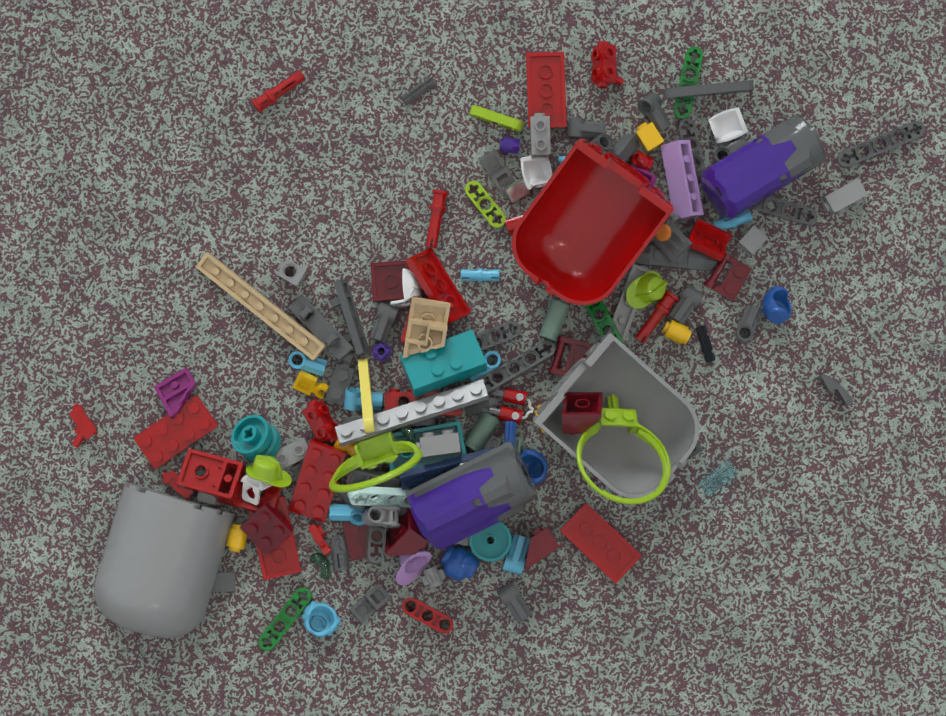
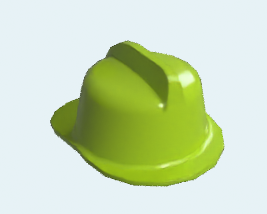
(645, 290)
(268, 470)

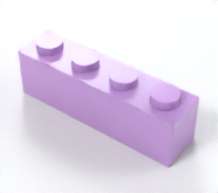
(682, 179)

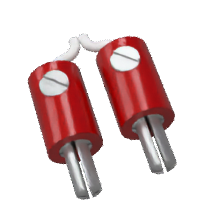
(512, 396)

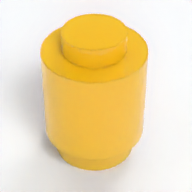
(676, 332)
(236, 538)

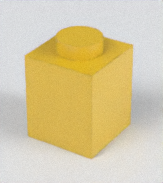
(648, 136)

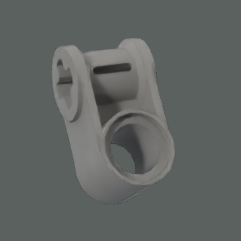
(386, 516)

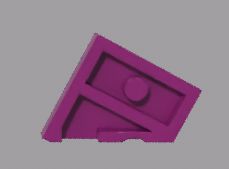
(176, 391)

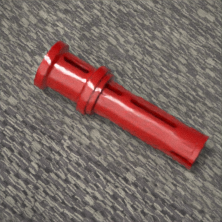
(269, 96)
(437, 209)
(661, 309)

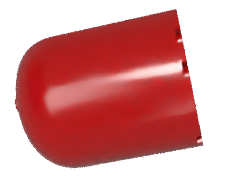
(588, 225)

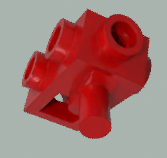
(604, 65)
(320, 421)

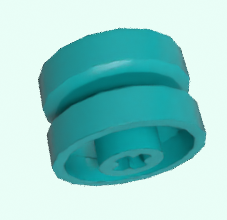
(255, 437)
(493, 551)

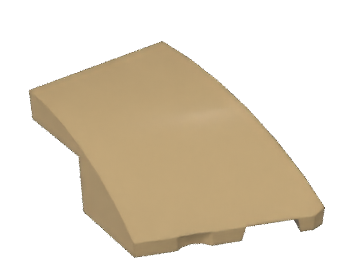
(426, 326)

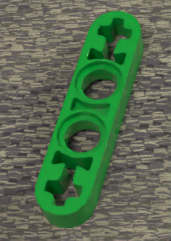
(688, 82)
(605, 321)
(287, 620)

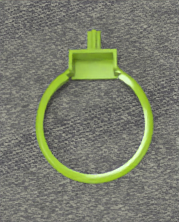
(624, 418)
(370, 454)

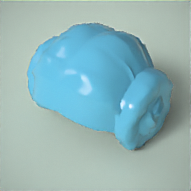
(320, 619)

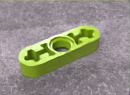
(491, 116)
(480, 190)

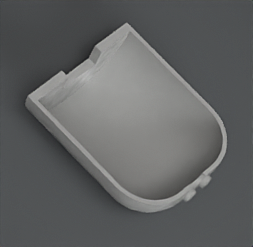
(613, 455)
(160, 562)

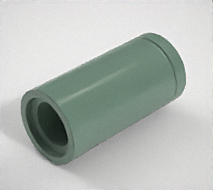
(554, 320)
(481, 432)

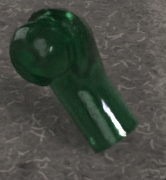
(408, 433)
(324, 564)

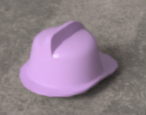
(412, 566)

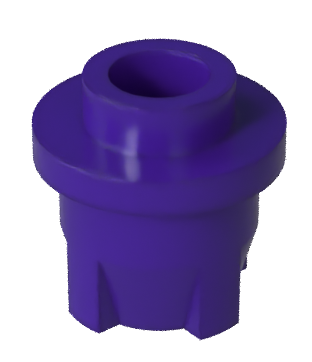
(509, 145)
(385, 356)

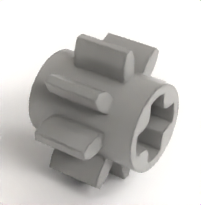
(433, 577)

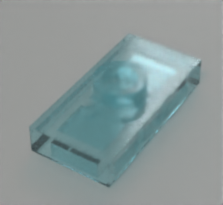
(718, 478)

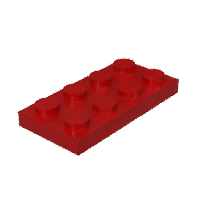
(546, 87)
(437, 283)
(172, 436)
(312, 492)
(600, 543)
(284, 557)

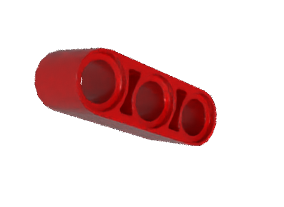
(437, 615)

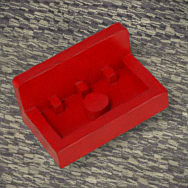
(709, 239)

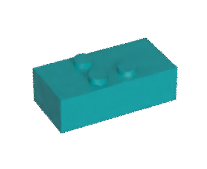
(444, 366)
(437, 429)

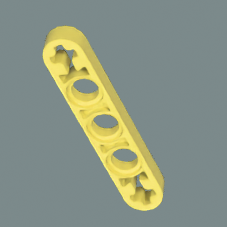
(366, 396)

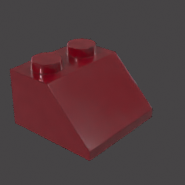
(580, 411)
(406, 539)
(539, 546)

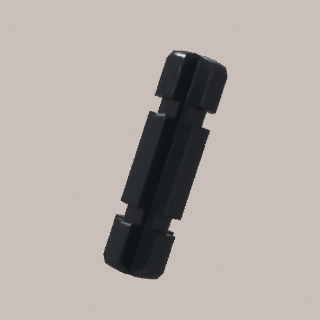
(705, 344)

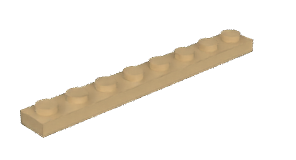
(261, 306)

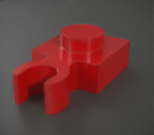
(318, 533)

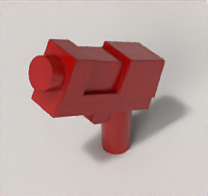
(85, 426)
(171, 479)

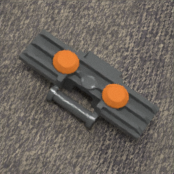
(671, 239)

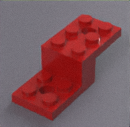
(222, 480)

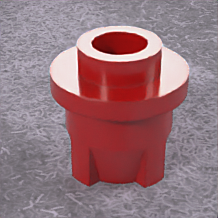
(642, 161)

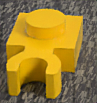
(307, 383)

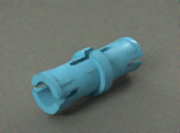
(727, 223)
(480, 275)

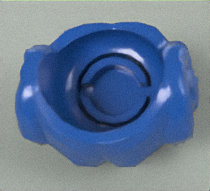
(776, 305)
(536, 465)
(459, 563)

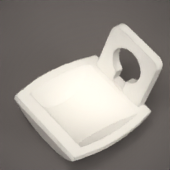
(728, 125)
(535, 171)
(410, 289)
(257, 485)

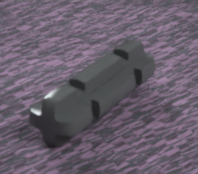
(418, 90)

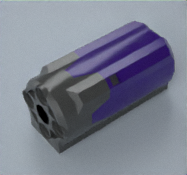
(762, 167)
(472, 496)

